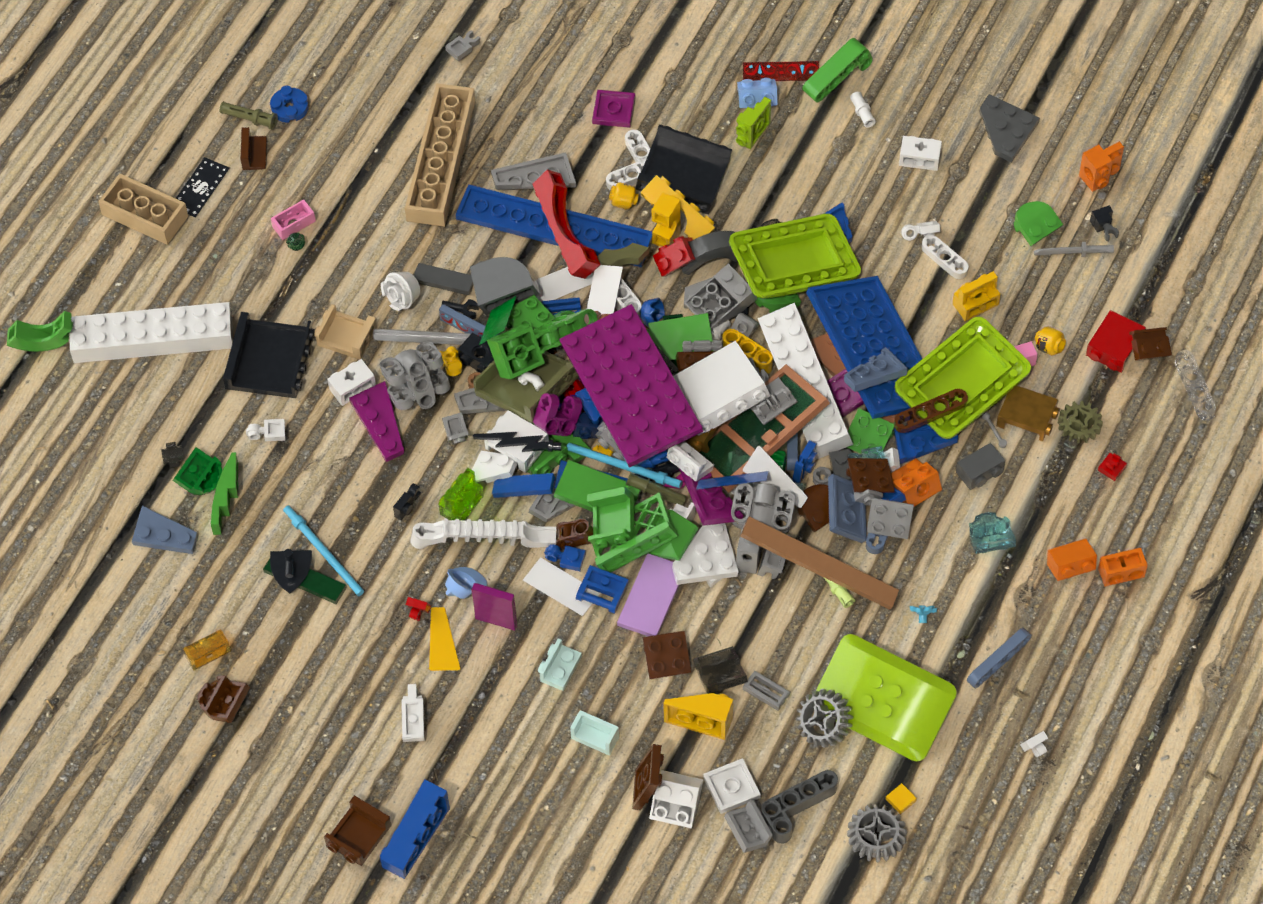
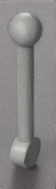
(1002, 442)

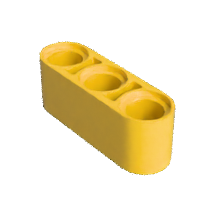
(756, 351)

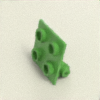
(530, 313)
(869, 432)

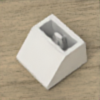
(676, 799)

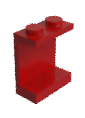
(1112, 341)

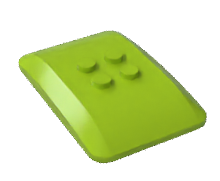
(794, 256)
(969, 360)
(888, 696)

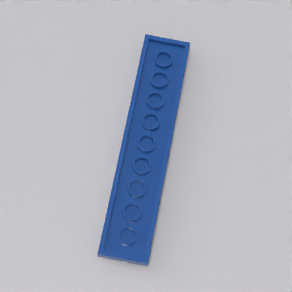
(528, 220)

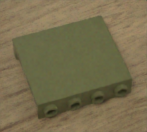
(523, 399)

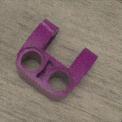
(556, 422)

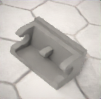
(771, 563)

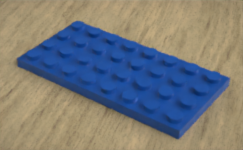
(861, 325)

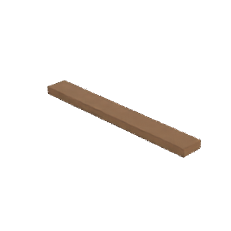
(819, 563)

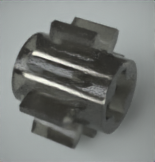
(172, 454)

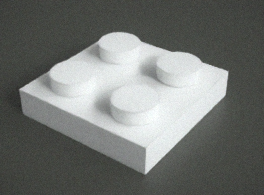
(731, 786)

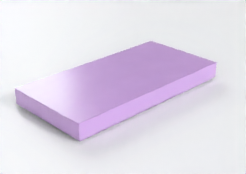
(649, 597)

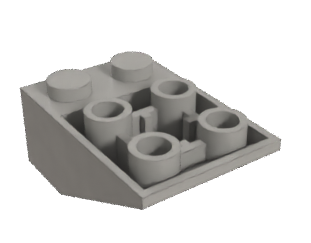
(721, 297)

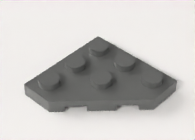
(1006, 126)

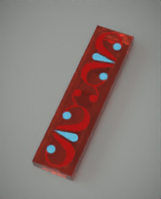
(780, 70)

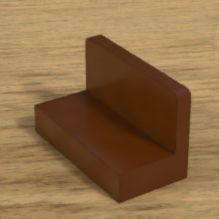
(252, 150)

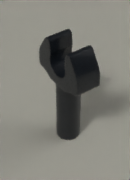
(463, 308)

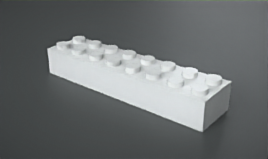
(151, 332)
(793, 347)

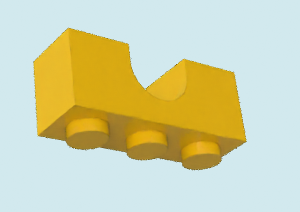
(667, 216)

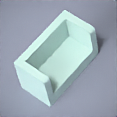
(594, 732)

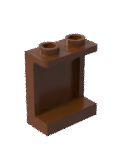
(358, 831)

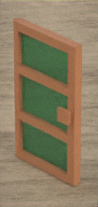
(739, 437)

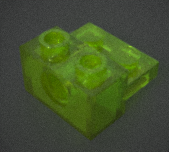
(463, 487)

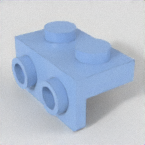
(754, 91)

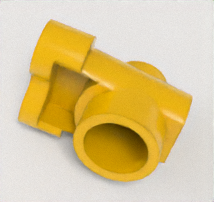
(451, 361)

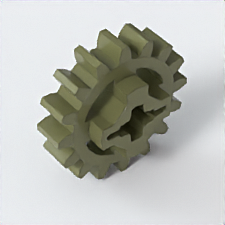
(1078, 424)

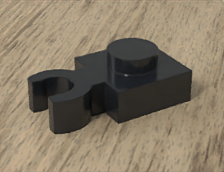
(405, 503)

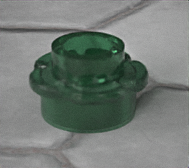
(295, 241)

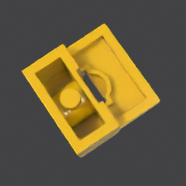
(986, 292)

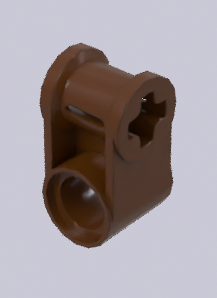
(573, 533)

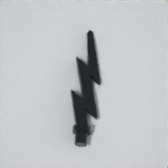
(532, 442)

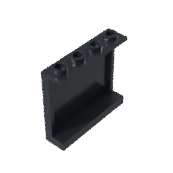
(688, 164)
(268, 357)

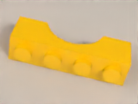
(696, 223)

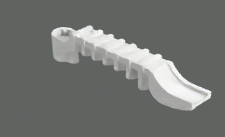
(530, 535)

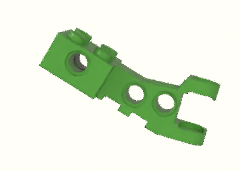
(523, 346)

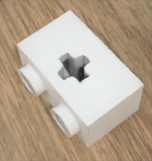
(920, 153)
(351, 381)

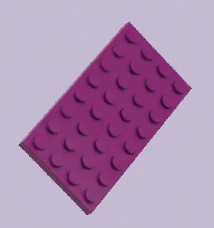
(630, 385)

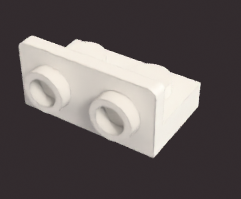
(689, 461)

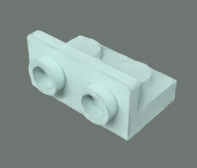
(559, 665)

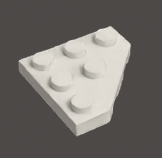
(706, 557)

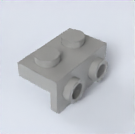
(749, 827)

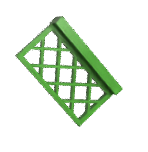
(638, 546)

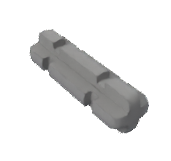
(703, 345)

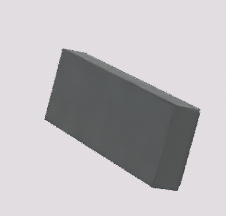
(443, 279)

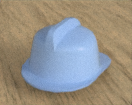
(461, 581)

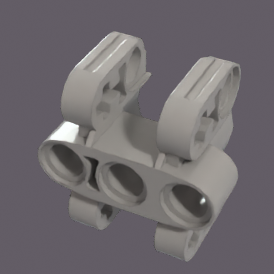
(414, 376)
(764, 505)

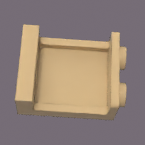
(345, 333)

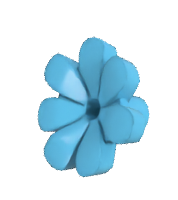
(923, 611)

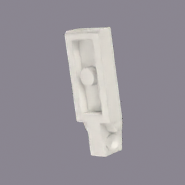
(412, 716)

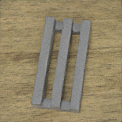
(754, 692)

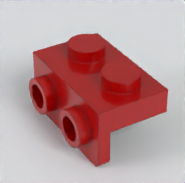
(674, 256)

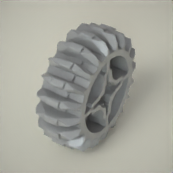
(816, 703)
(859, 835)

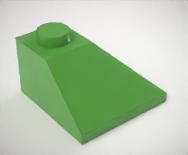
(676, 547)

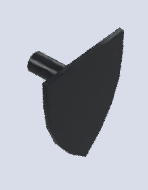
(290, 567)

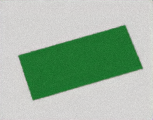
(497, 320)

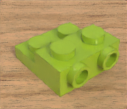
(753, 123)

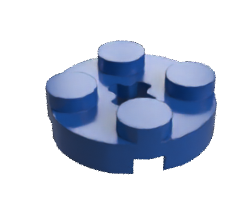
(289, 95)

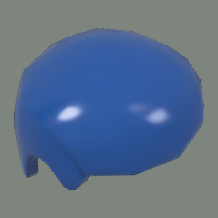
(652, 311)

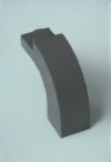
(709, 247)

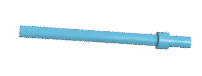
(659, 477)
(300, 523)

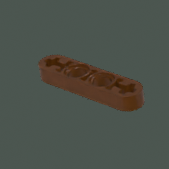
(932, 413)

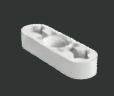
(947, 265)

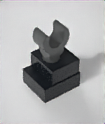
(1102, 219)

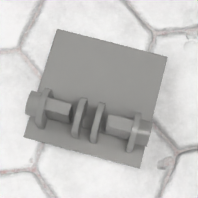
(779, 401)
(890, 518)

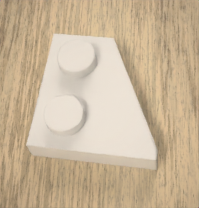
(493, 466)

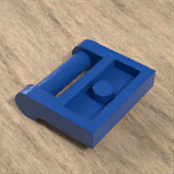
(604, 583)

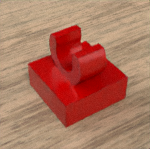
(1112, 466)
(417, 608)

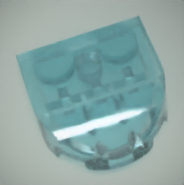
(990, 533)

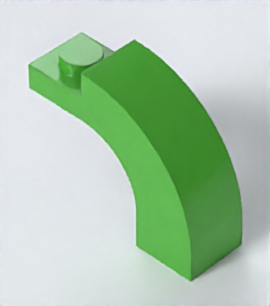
(40, 337)

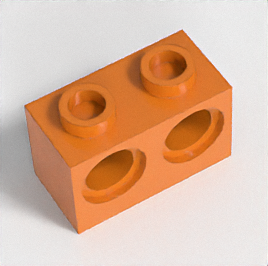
(1122, 567)

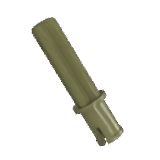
(652, 488)

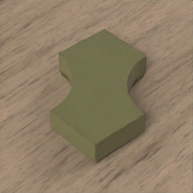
(631, 254)

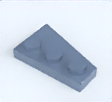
(876, 371)
(163, 533)

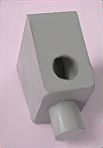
(751, 549)

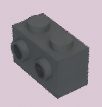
(980, 466)

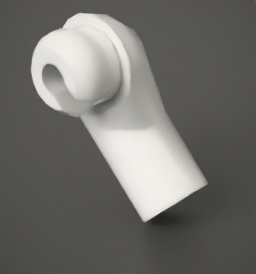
(532, 378)

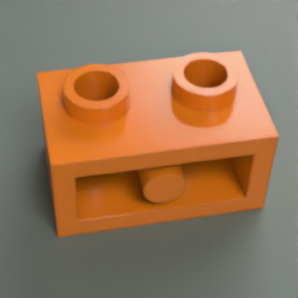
(1071, 559)

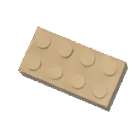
(143, 209)

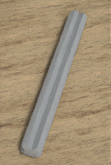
(419, 336)

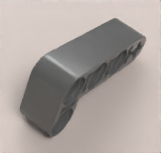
(825, 780)

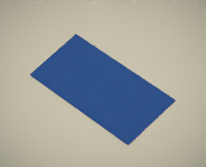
(732, 480)

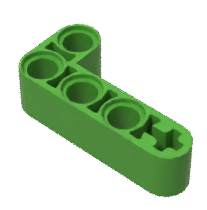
(837, 68)

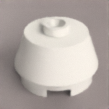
(400, 289)

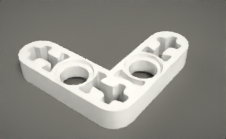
(636, 167)

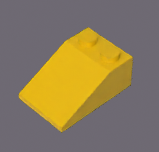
(701, 713)

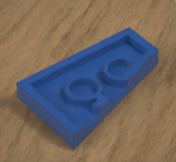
(920, 442)

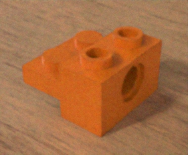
(1100, 164)
(916, 481)

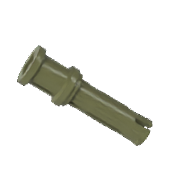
(257, 116)

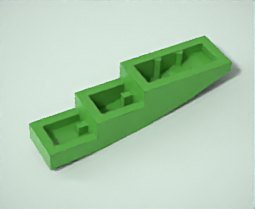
(226, 489)

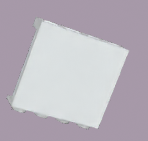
(721, 386)

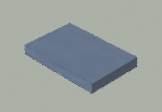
(845, 514)

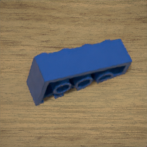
(415, 829)

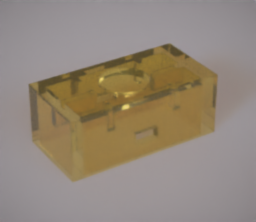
(212, 644)

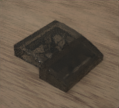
(720, 670)

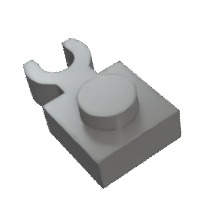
(461, 47)

